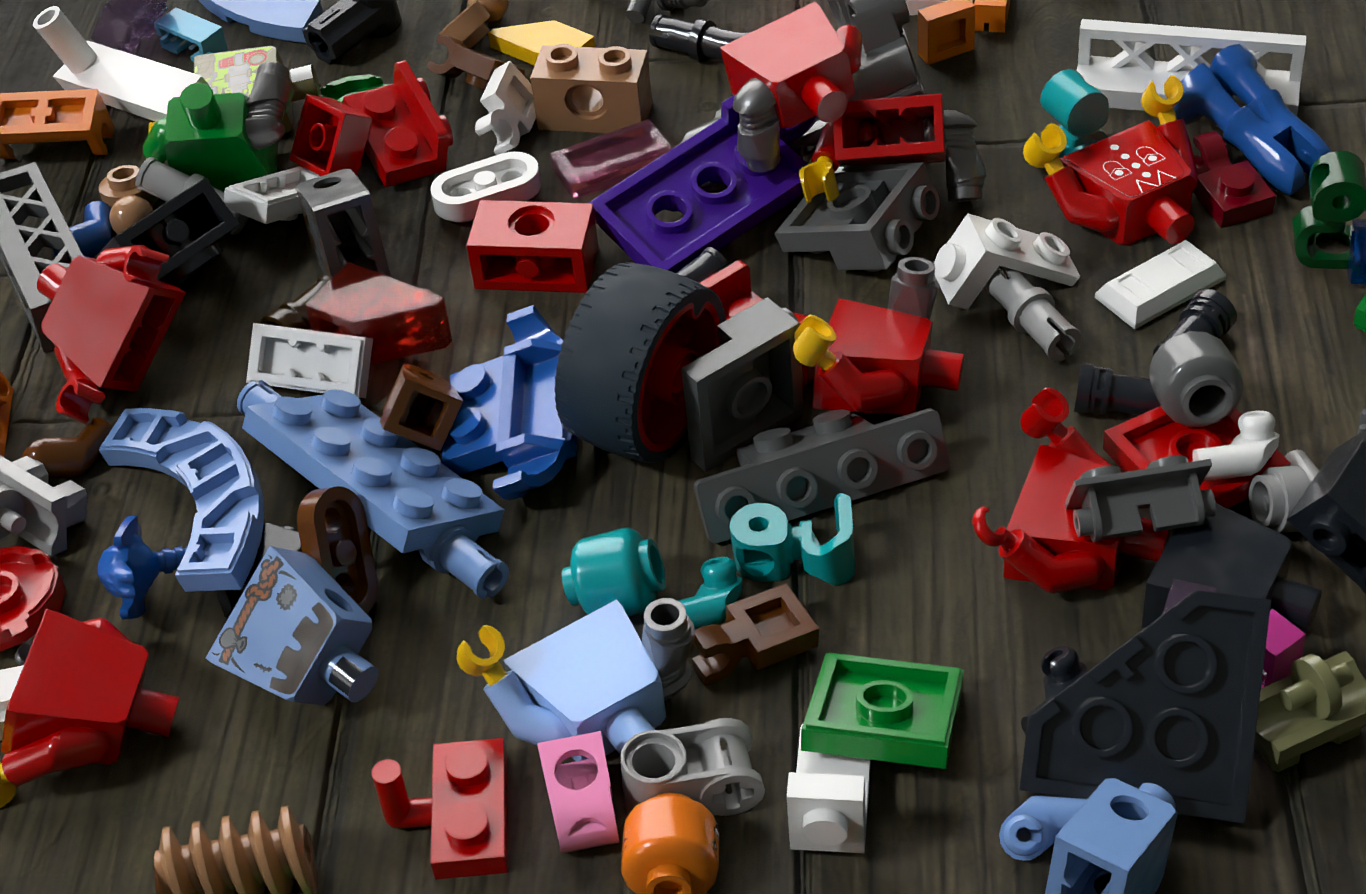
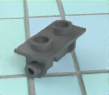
(1166, 488)

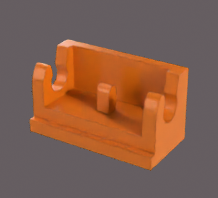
(54, 118)

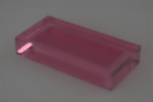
(608, 158)

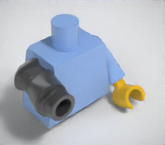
(589, 675)

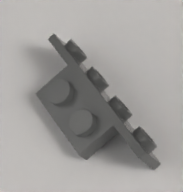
(814, 464)

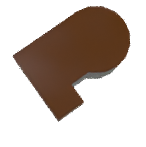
(421, 407)

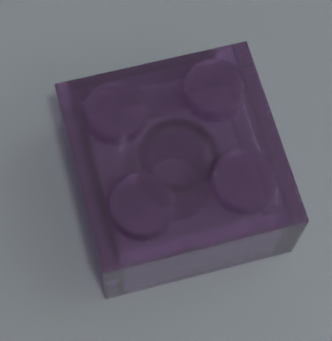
(126, 22)

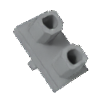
(37, 509)

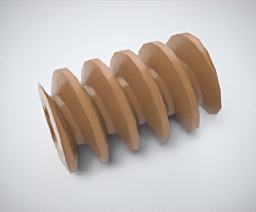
(237, 860)

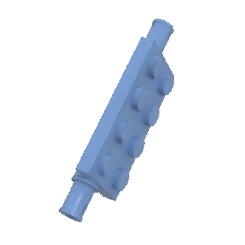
(402, 487)

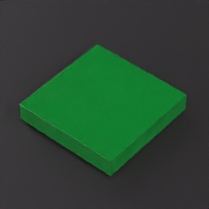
(883, 710)

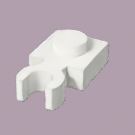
(509, 107)

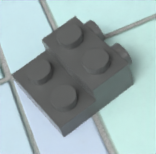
(868, 220)
(743, 384)

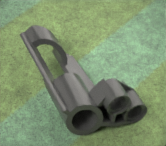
(885, 58)

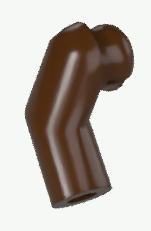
(70, 455)

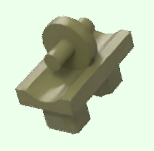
(1309, 708)

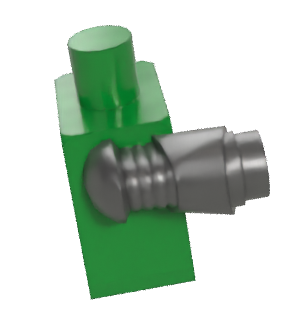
(226, 133)

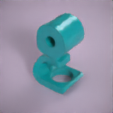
(1077, 107)
(768, 544)

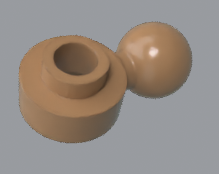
(470, 24)
(126, 201)

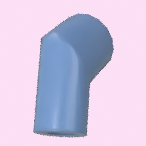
(1035, 825)

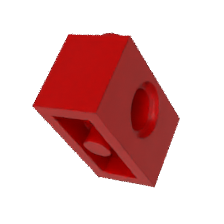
(533, 246)

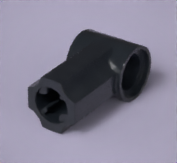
(349, 24)

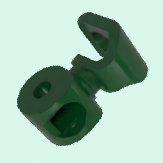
(1336, 197)

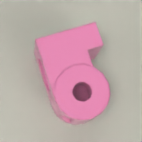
(579, 792)

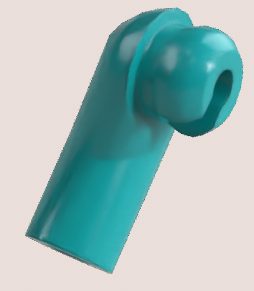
(719, 589)

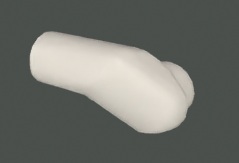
(1247, 451)

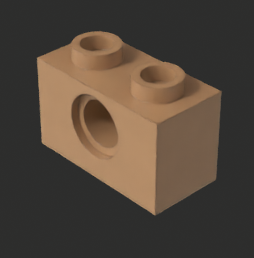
(590, 88)

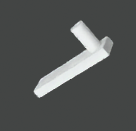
(121, 77)

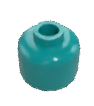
(614, 568)

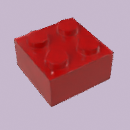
(330, 136)

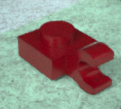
(1228, 190)

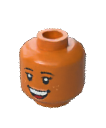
(670, 846)

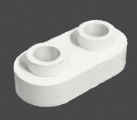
(497, 178)

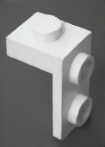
(984, 244)
(828, 802)

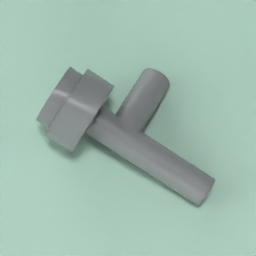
(1279, 490)

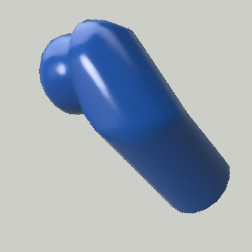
(94, 231)

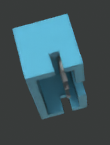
(185, 28)

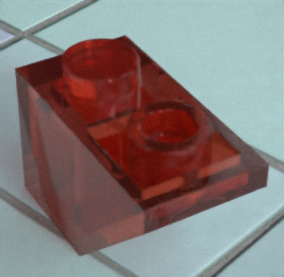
(375, 306)

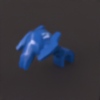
(131, 567)

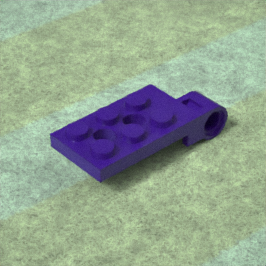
(674, 185)

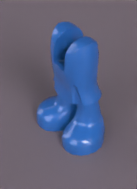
(1262, 129)

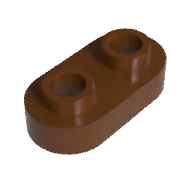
(337, 536)

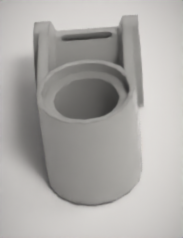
(694, 765)

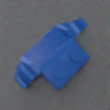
(512, 411)

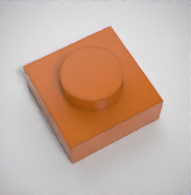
(946, 30)

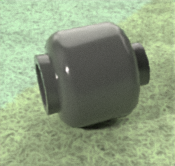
(1196, 379)

